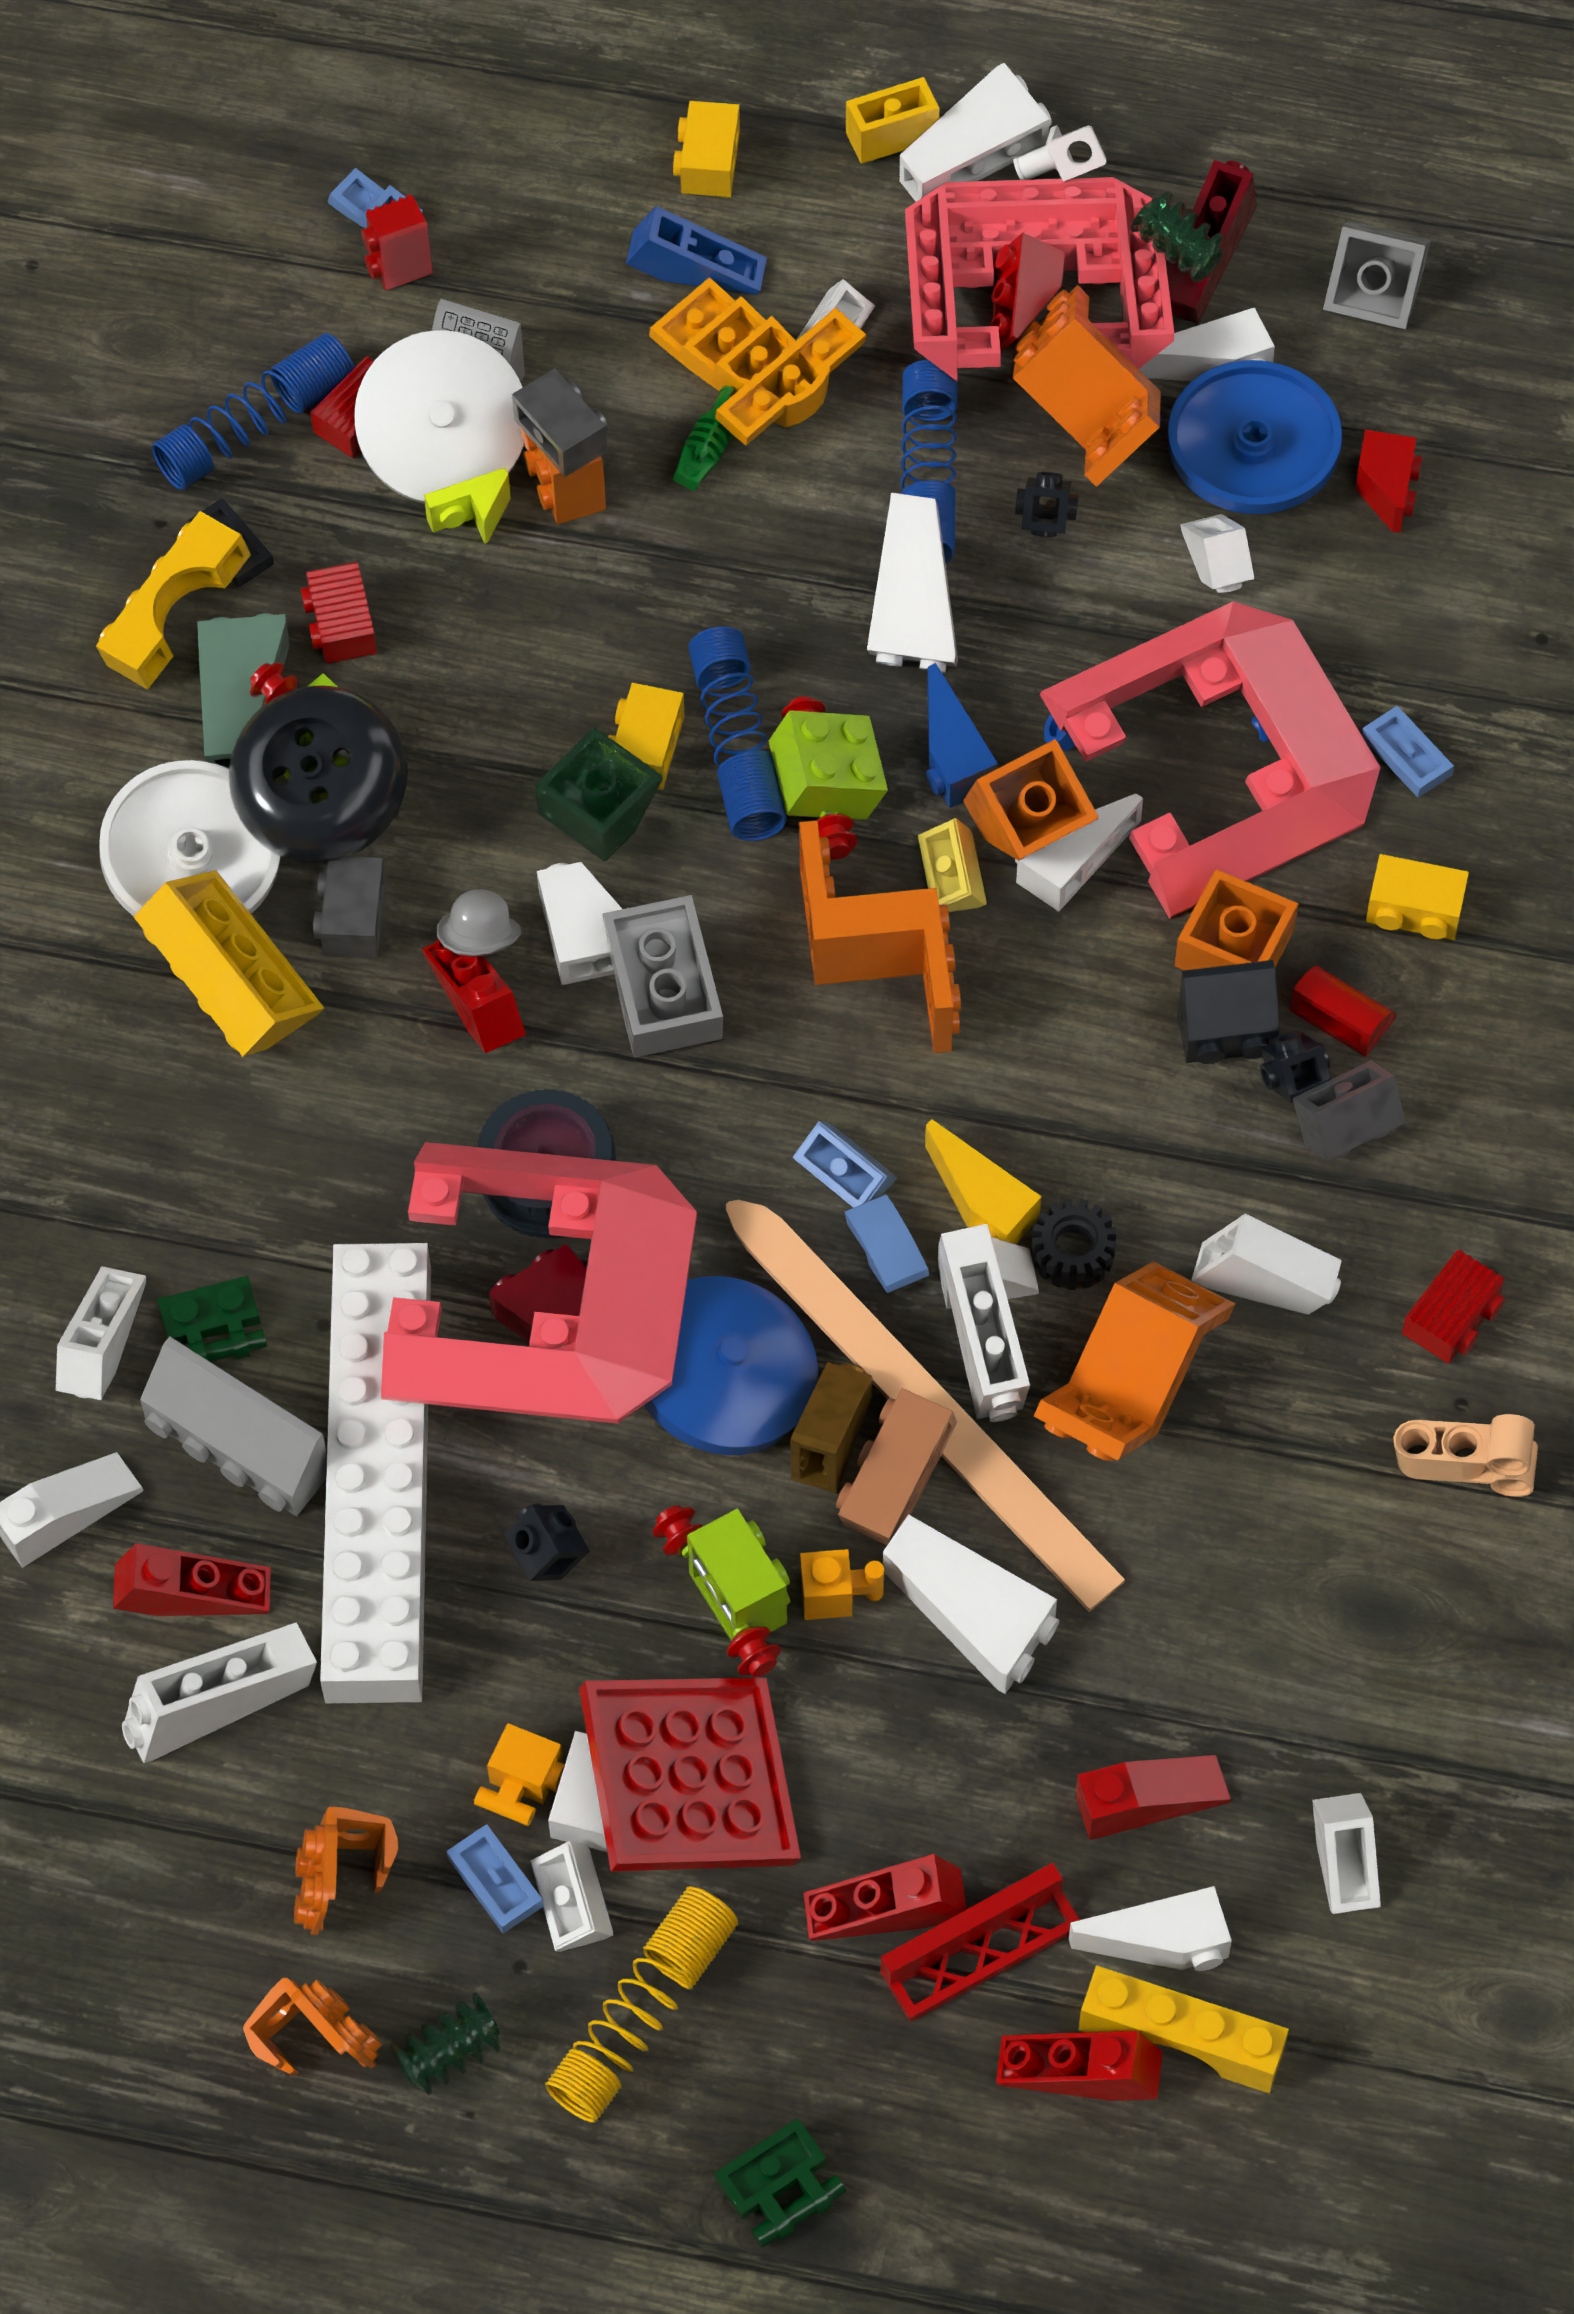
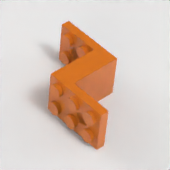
(1086, 384)
(879, 937)
(1134, 1361)

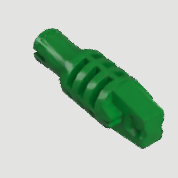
(703, 446)

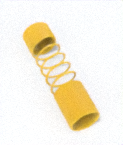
(679, 1950)

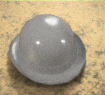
(478, 925)

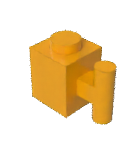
(830, 1583)
(522, 1767)

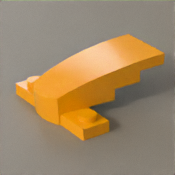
(738, 348)

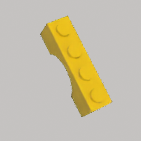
(200, 558)
(1228, 2041)

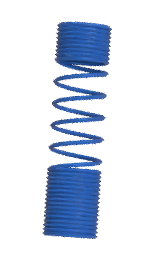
(299, 380)
(931, 396)
(749, 776)

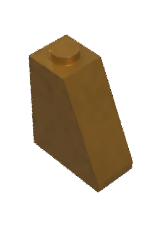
(830, 1426)

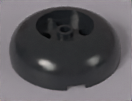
(360, 795)

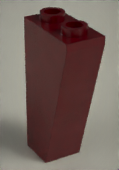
(1228, 205)
(547, 1286)

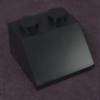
(1228, 1011)

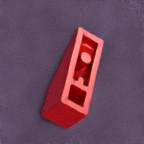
(1148, 1792)

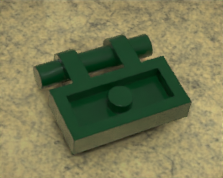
(212, 1312)
(770, 2170)

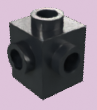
(1041, 519)
(1294, 1064)
(546, 1542)

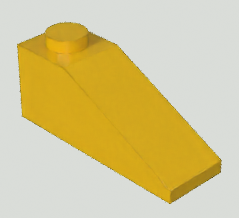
(982, 1188)

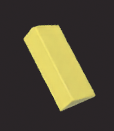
(952, 865)

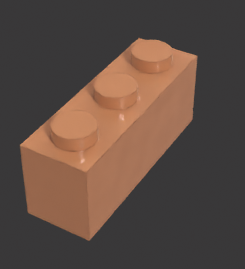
(895, 1466)

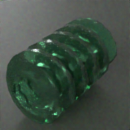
(1179, 237)
(448, 2045)

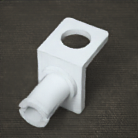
(1057, 155)

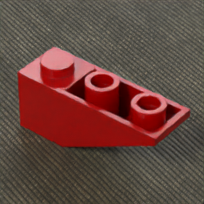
(1025, 282)
(478, 996)
(188, 1584)
(887, 1900)
(1082, 2064)

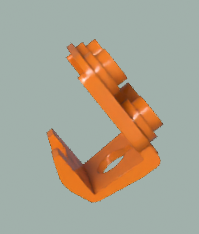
(318, 1859)
(323, 2009)

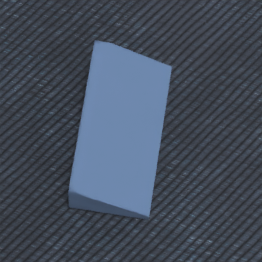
(843, 1165)

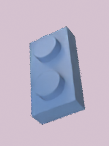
(1407, 751)
(495, 1878)

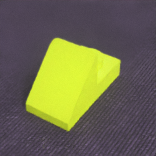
(477, 499)

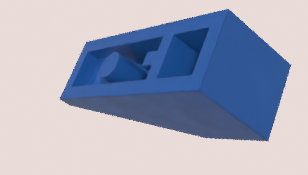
(691, 254)
(954, 744)

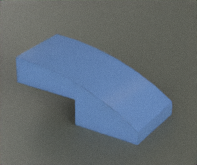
(359, 194)
(887, 1243)

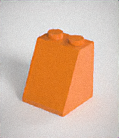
(1030, 802)

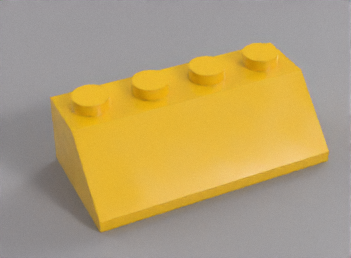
(227, 961)

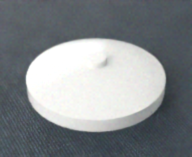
(437, 413)
(180, 825)

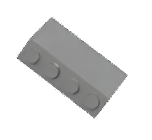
(234, 1428)

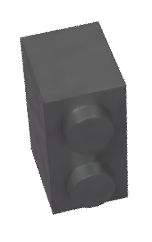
(560, 422)
(351, 907)
(1349, 1110)

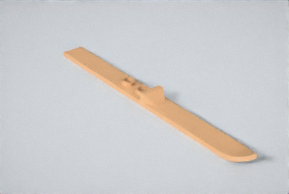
(892, 1367)

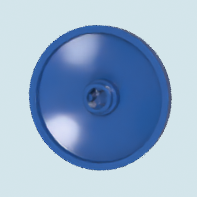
(1254, 437)
(737, 1369)

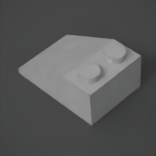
(663, 976)

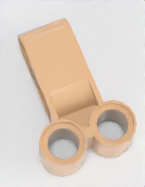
(1502, 1453)

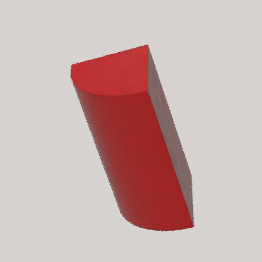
(1340, 1010)

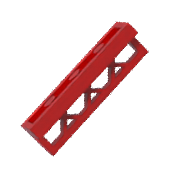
(971, 1926)

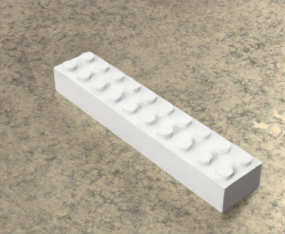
(373, 1488)

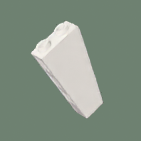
(976, 135)
(912, 591)
(984, 1323)
(972, 1601)
(215, 1690)

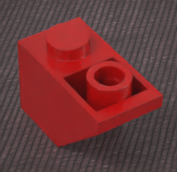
(1385, 473)

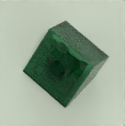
(597, 793)

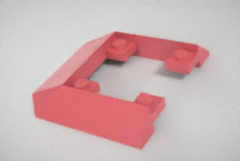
(965, 224)
(1305, 798)
(631, 1304)

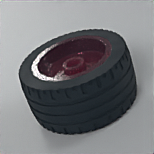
(543, 1124)

